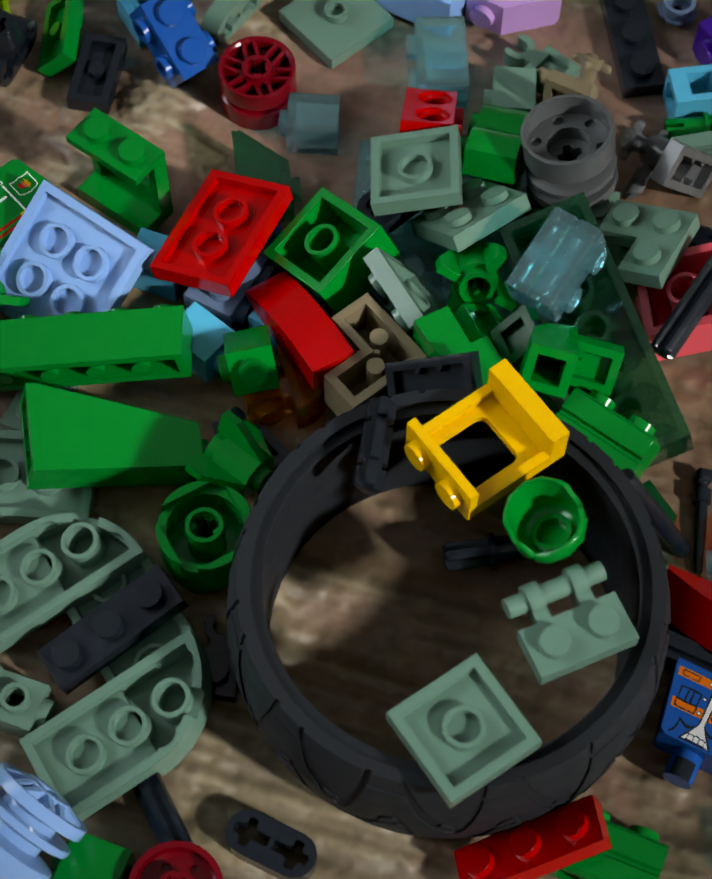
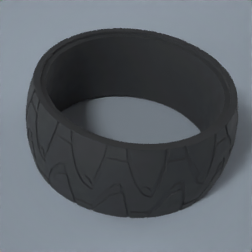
(391, 790)

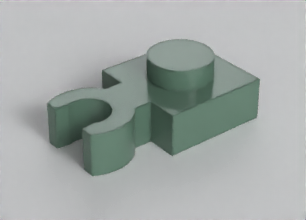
(533, 58)

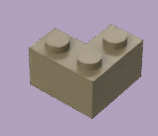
(375, 342)

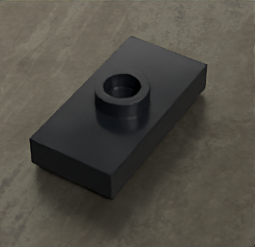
(440, 372)

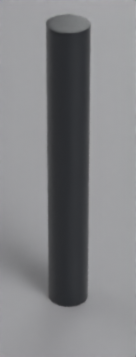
(663, 525)

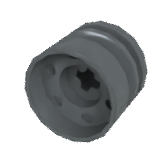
(569, 150)

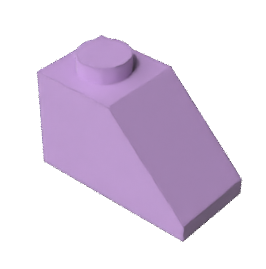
(512, 15)

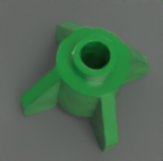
(475, 275)
(234, 457)

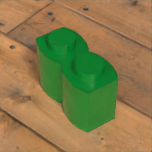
(493, 144)

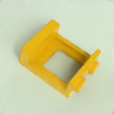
(516, 418)

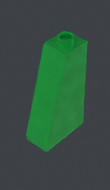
(102, 443)

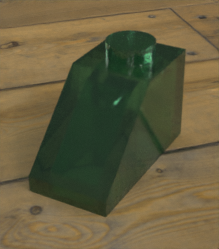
(262, 163)

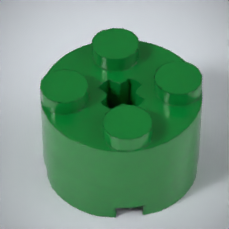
(189, 515)

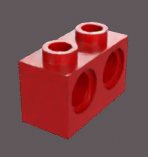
(430, 110)

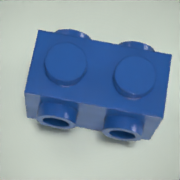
(174, 39)

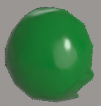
(545, 519)

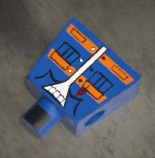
(686, 724)

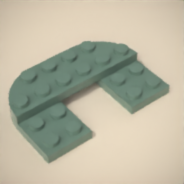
(153, 692)

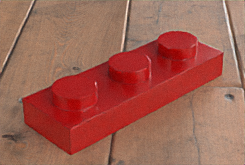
(538, 845)

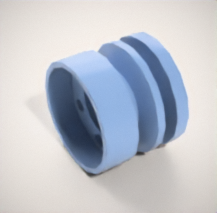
(29, 822)

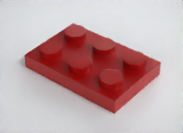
(221, 232)

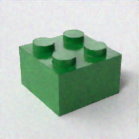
(327, 248)

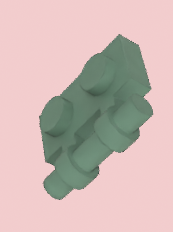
(573, 637)

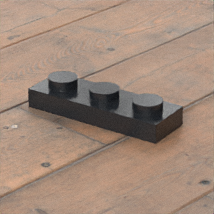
(633, 47)
(112, 629)

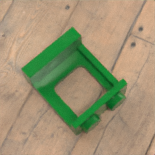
(120, 172)

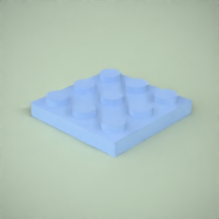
(68, 258)

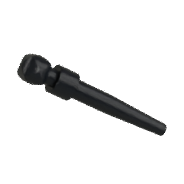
(701, 499)

